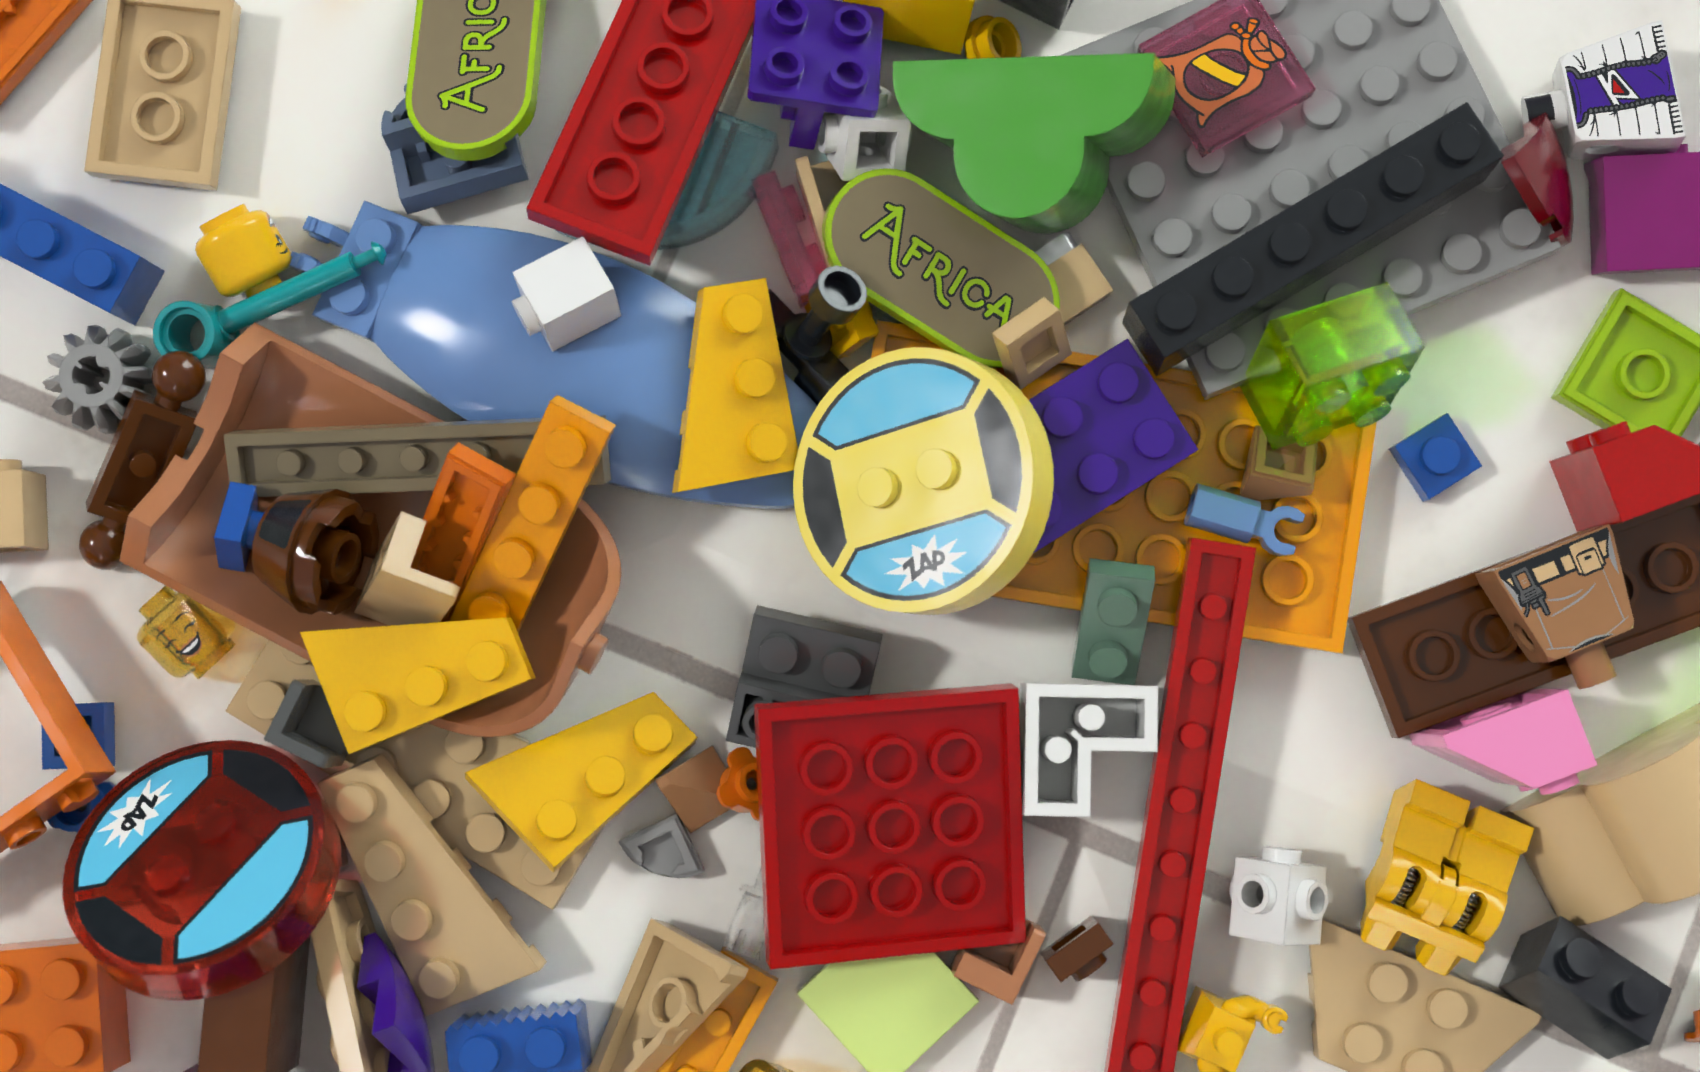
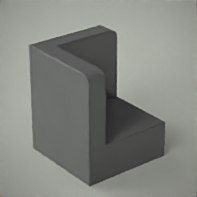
(307, 726)

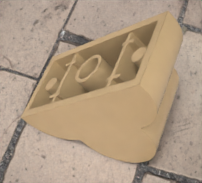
(1623, 829)

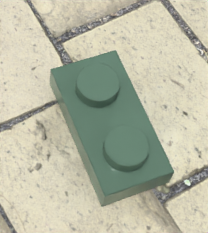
(1113, 621)

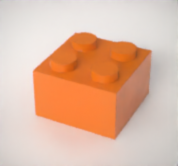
(59, 1010)

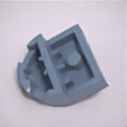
(430, 179)

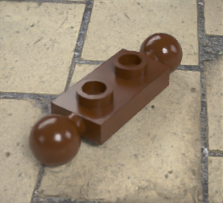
(140, 452)

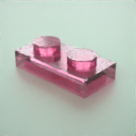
(781, 212)

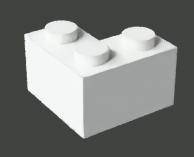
(1062, 728)

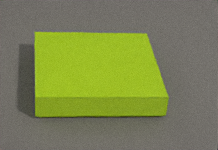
(1635, 369)

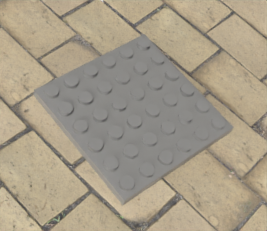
(1377, 80)

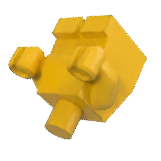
(1219, 1029)

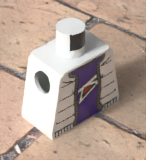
(1614, 97)

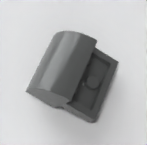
(799, 660)

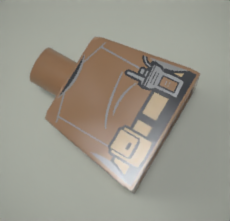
(1564, 602)

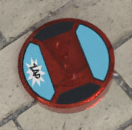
(202, 870)

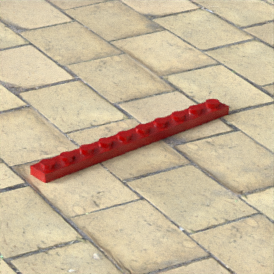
(1180, 807)

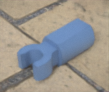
(1239, 518)

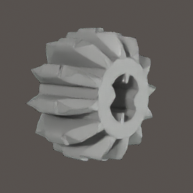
(80, 369)

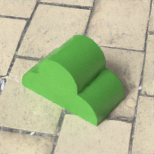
(1037, 130)

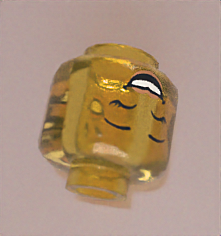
(184, 633)

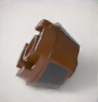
(314, 549)

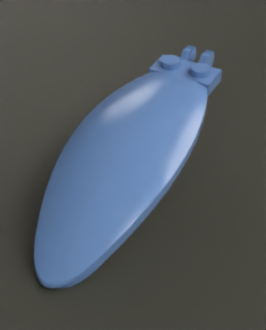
(452, 329)

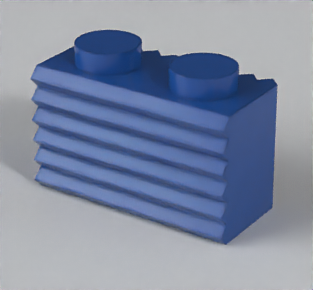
(521, 1040)

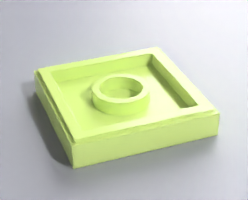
(888, 1006)

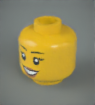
(242, 252)

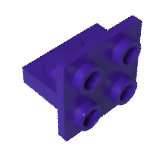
(815, 61)

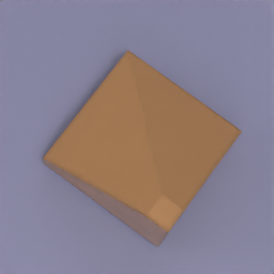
(1278, 472)
(693, 789)

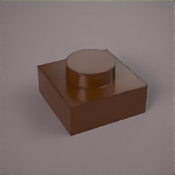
(1078, 951)

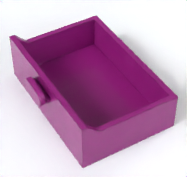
(1644, 212)

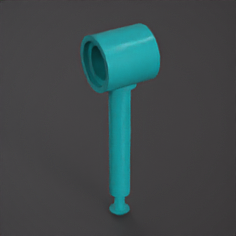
(223, 326)

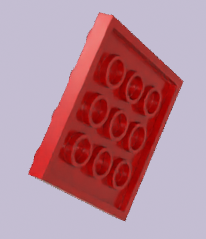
(890, 824)

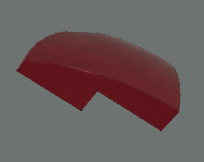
(1542, 176)

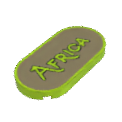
(474, 73)
(933, 261)

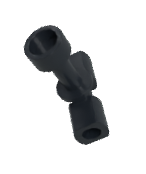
(807, 337)

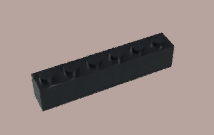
(1311, 239)

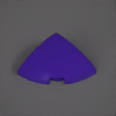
(398, 1013)

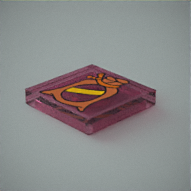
(1229, 71)

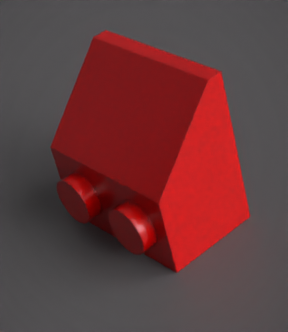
(1625, 473)

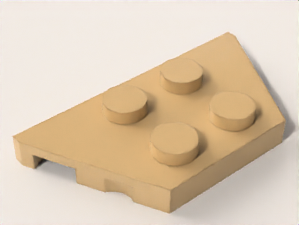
(1396, 1016)

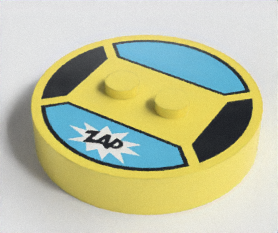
(923, 482)

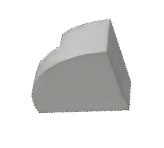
(664, 849)

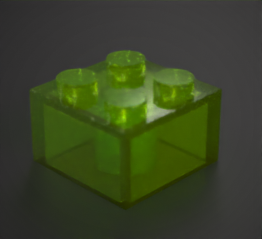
(1331, 366)

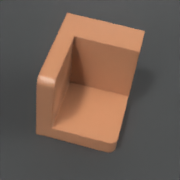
(999, 968)

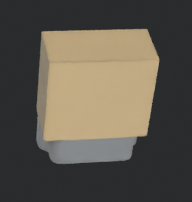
(1076, 276)

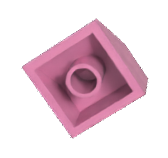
(1516, 741)

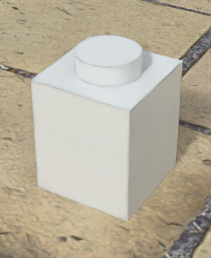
(565, 295)

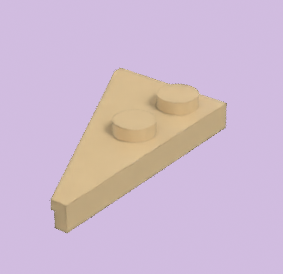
(664, 999)

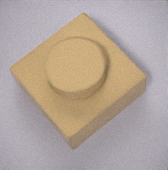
(1032, 343)

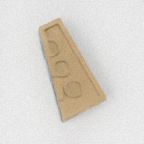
(430, 904)

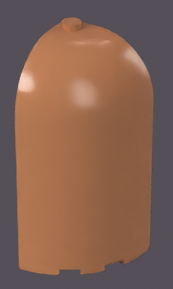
(278, 385)

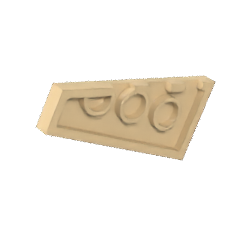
(338, 956)

